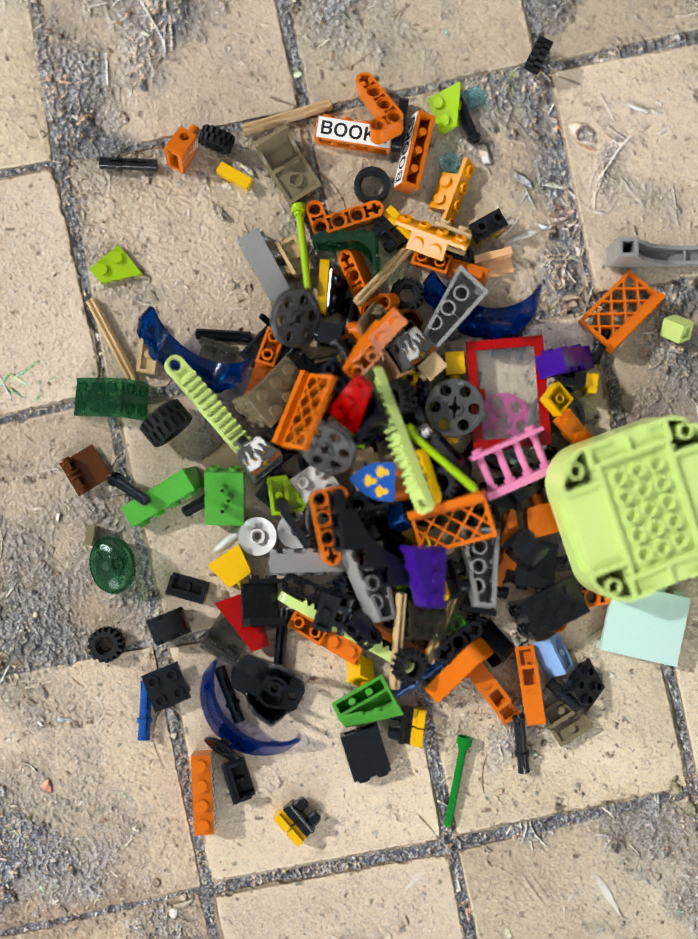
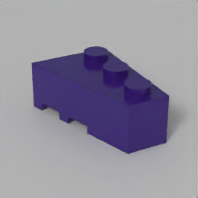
(564, 361)
(427, 574)

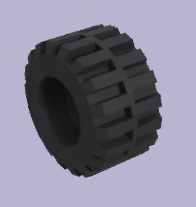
(165, 423)

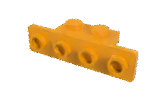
(451, 190)
(430, 239)

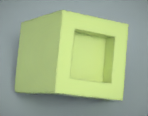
(676, 328)

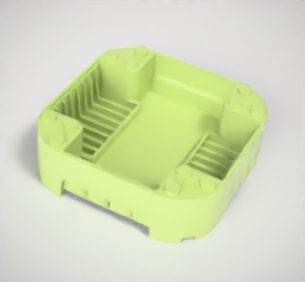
(629, 506)

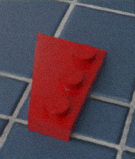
(352, 402)
(253, 637)

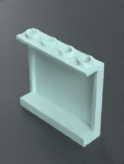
(647, 627)

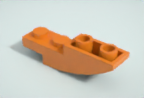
(448, 267)
(371, 343)
(266, 358)
(571, 427)
(509, 526)
(332, 641)
(530, 685)
(493, 694)

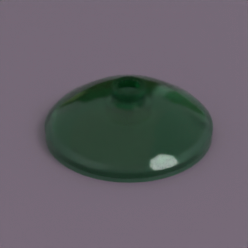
(112, 564)

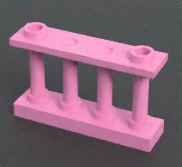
(528, 474)

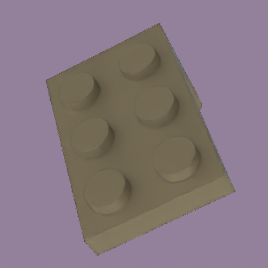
(286, 165)
(268, 399)

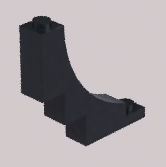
(351, 535)

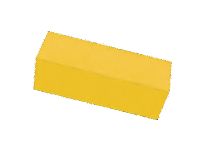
(234, 176)

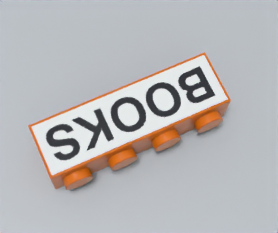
(348, 135)
(414, 152)
(203, 792)

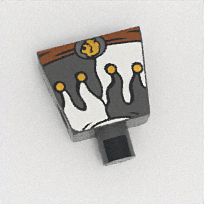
(410, 348)
(257, 457)

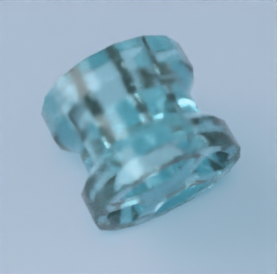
(449, 167)

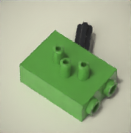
(222, 498)

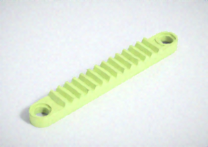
(206, 402)
(401, 443)
(310, 611)

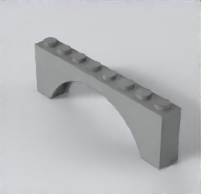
(639, 253)

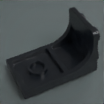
(548, 609)

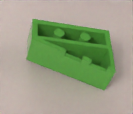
(368, 704)

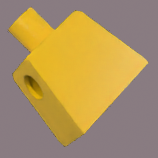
(232, 566)

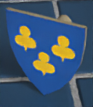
(377, 481)

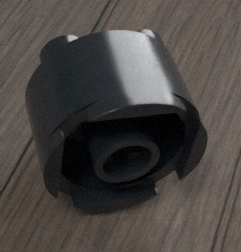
(525, 549)
(169, 626)

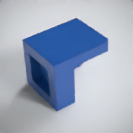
(398, 519)

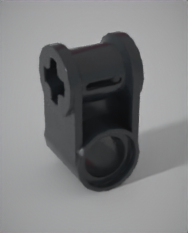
(361, 629)

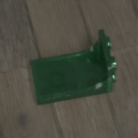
(359, 240)
(111, 398)

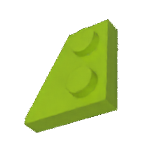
(446, 108)
(115, 266)
(281, 486)

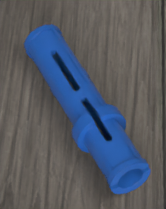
(436, 667)
(144, 715)

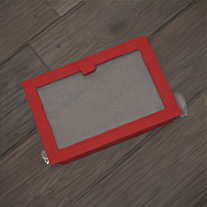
(509, 387)

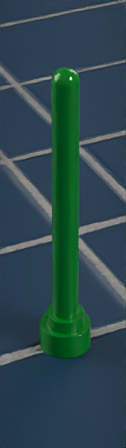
(464, 743)

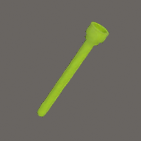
(298, 211)
(413, 435)

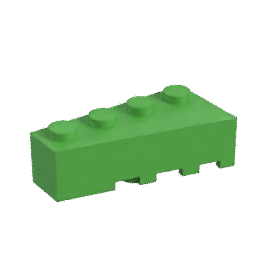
(164, 496)

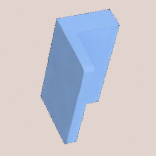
(553, 655)

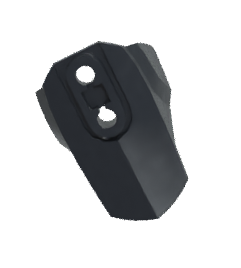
(255, 680)

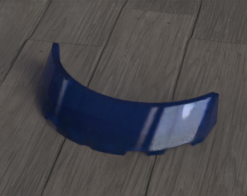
(487, 321)
(163, 345)
(225, 728)

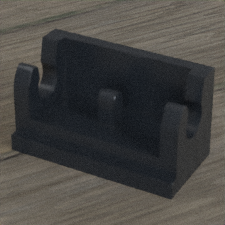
(188, 588)
(238, 780)

